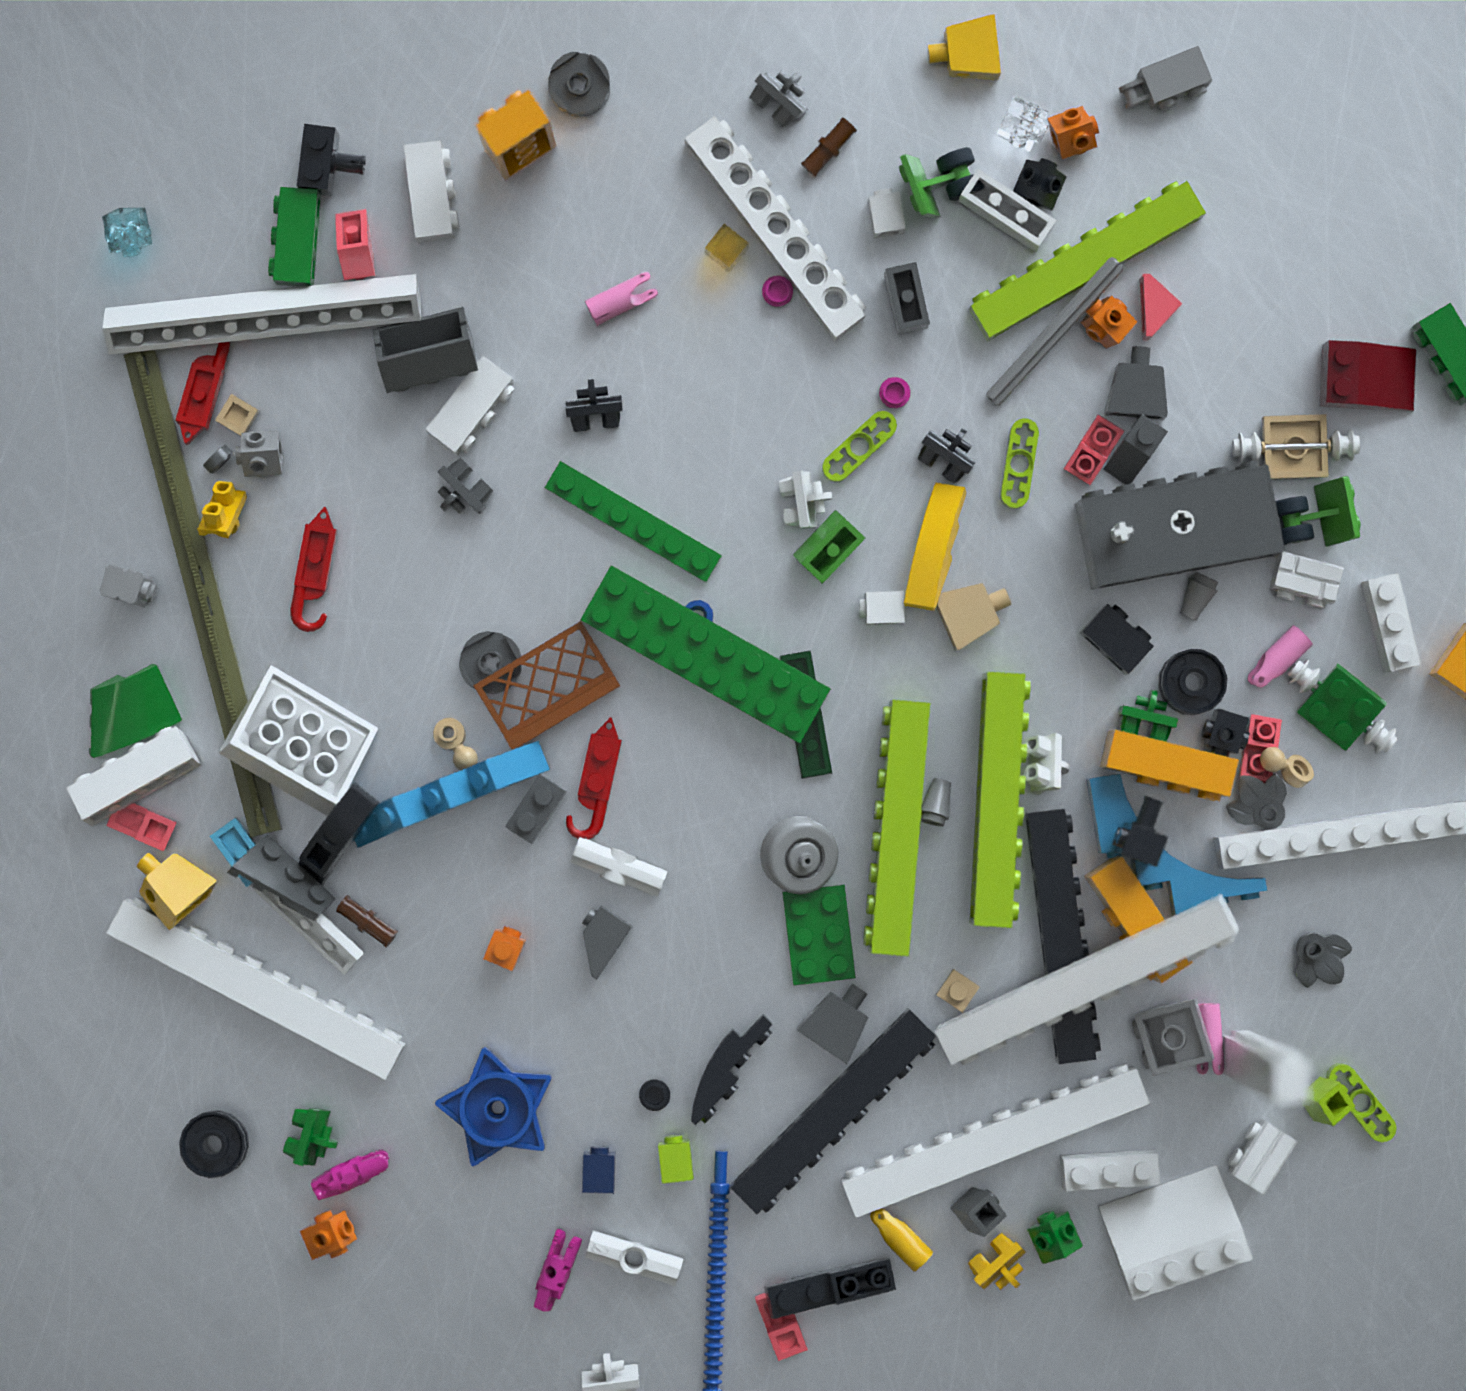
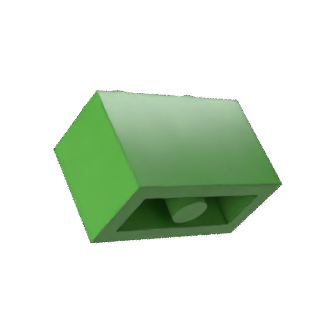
(829, 546)

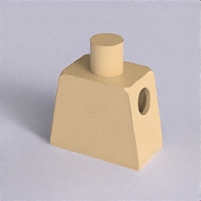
(970, 612)

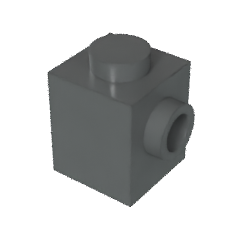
(979, 1211)

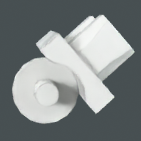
(808, 499)
(1046, 765)
(611, 1376)

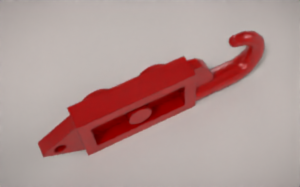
(201, 392)
(313, 568)
(597, 778)

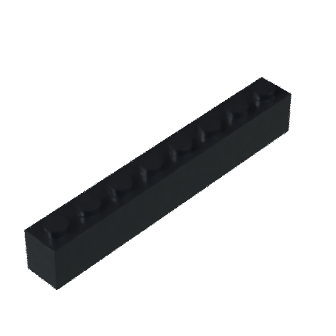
(1060, 923)
(832, 1111)

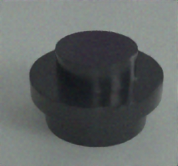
(654, 1095)

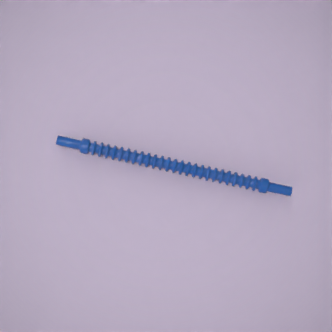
(719, 1189)

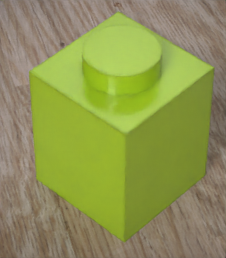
(1328, 1101)
(675, 1159)

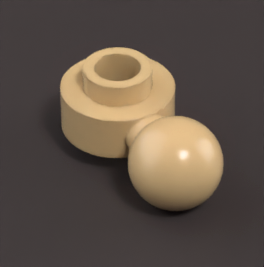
(463, 755)
(1294, 770)

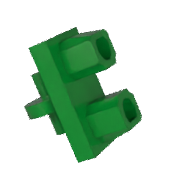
(1132, 717)
(313, 1139)

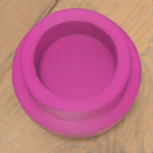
(777, 291)
(894, 392)

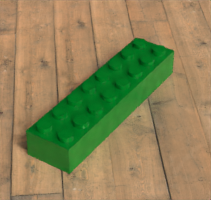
(705, 654)

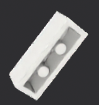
(430, 191)
(1007, 211)
(471, 406)
(1390, 623)
(1110, 1170)

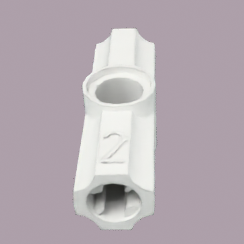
(618, 866)
(654, 1264)

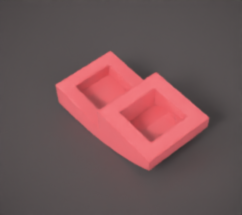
(143, 825)
(782, 1331)

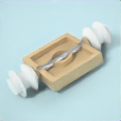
(1296, 446)

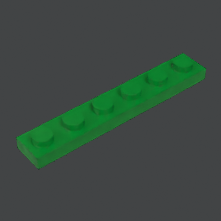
(633, 521)

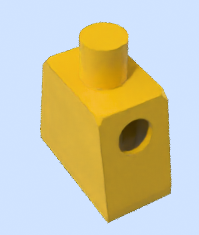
(969, 49)
(173, 887)

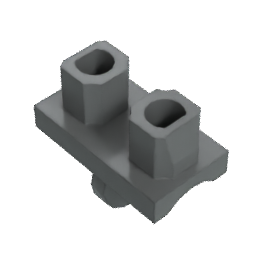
(790, 106)
(474, 497)

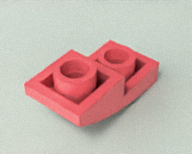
(1094, 449)
(1263, 733)

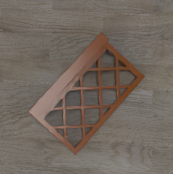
(562, 708)

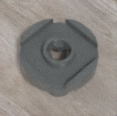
(583, 66)
(474, 656)

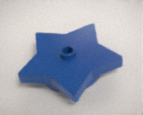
(491, 1131)

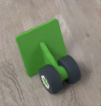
(956, 171)
(1335, 513)

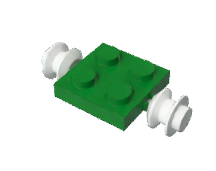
(1341, 707)

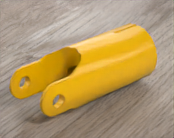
(901, 1239)

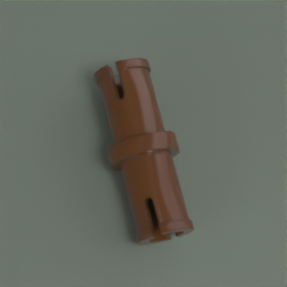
(829, 147)
(366, 921)

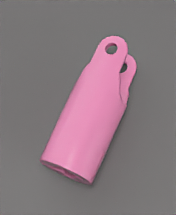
(619, 299)
(1280, 657)
(1212, 1021)

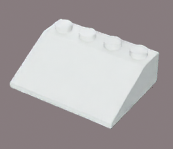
(299, 741)
(1175, 1233)

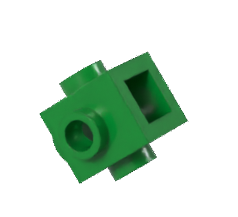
(1054, 1236)

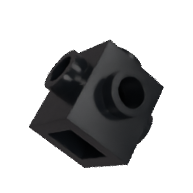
(1040, 183)
(1233, 724)

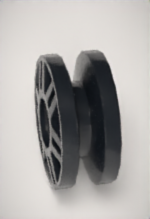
(1210, 674)
(195, 1149)

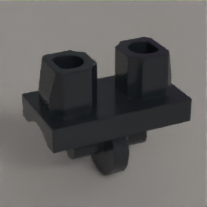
(608, 407)
(959, 461)

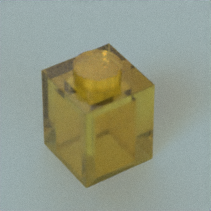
(726, 248)

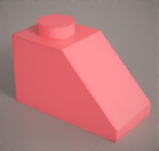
(354, 245)

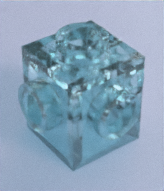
(127, 231)

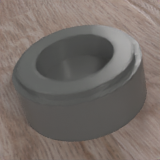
(218, 459)

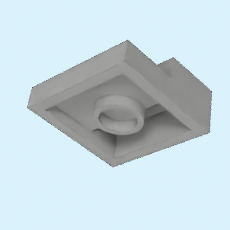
(1173, 1037)

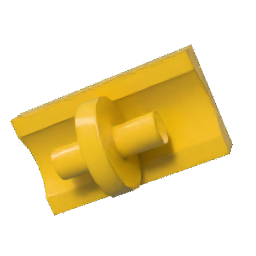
(222, 512)
(1008, 1253)

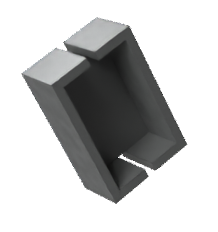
(425, 350)

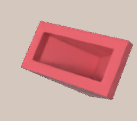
(1156, 305)

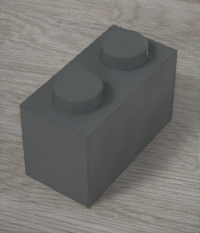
(906, 298)
(536, 808)

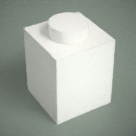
(886, 213)
(882, 608)

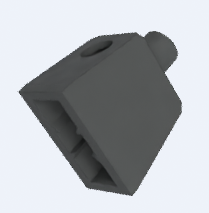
(1138, 388)
(836, 1023)

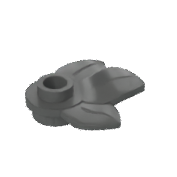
(1257, 798)
(1324, 962)

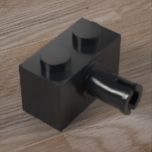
(321, 159)
(1139, 838)

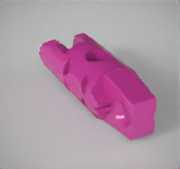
(350, 1174)
(552, 1284)

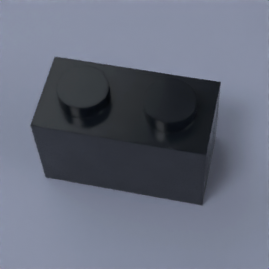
(1117, 638)

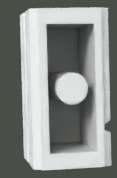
(1306, 579)
(1261, 1156)

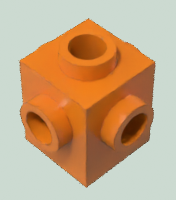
(1073, 132)
(1108, 321)
(328, 1235)

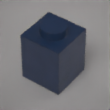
(598, 1170)

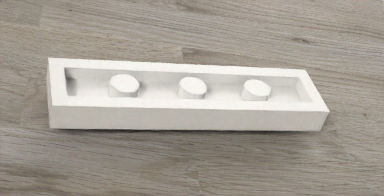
(320, 933)

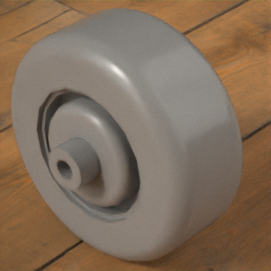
(799, 855)

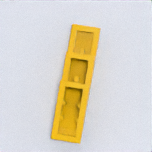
(934, 547)

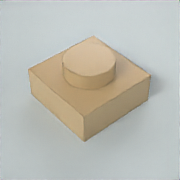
(237, 415)
(957, 990)

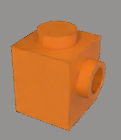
(505, 948)

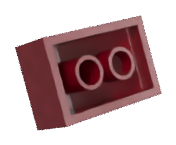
(1367, 376)

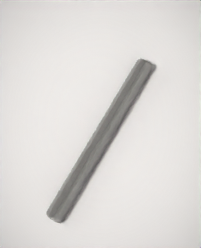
(1055, 331)

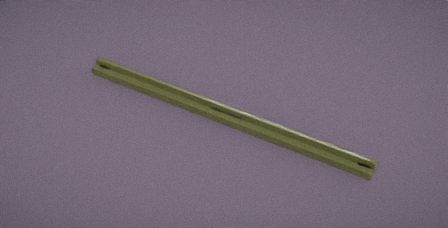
(191, 554)

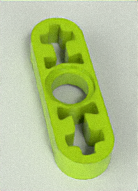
(882, 436)
(1023, 488)
(1383, 1116)

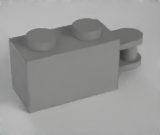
(1169, 80)

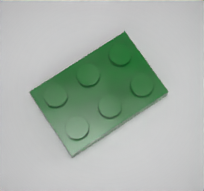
(819, 935)

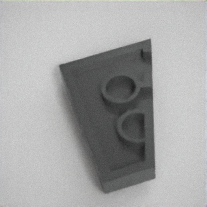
(280, 874)

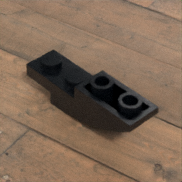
(337, 833)
(718, 1078)
(830, 1287)

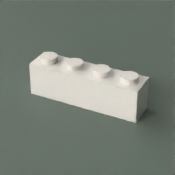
(133, 775)

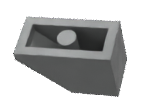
(1135, 450)
(603, 937)

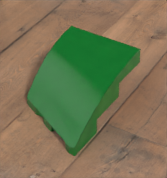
(129, 710)

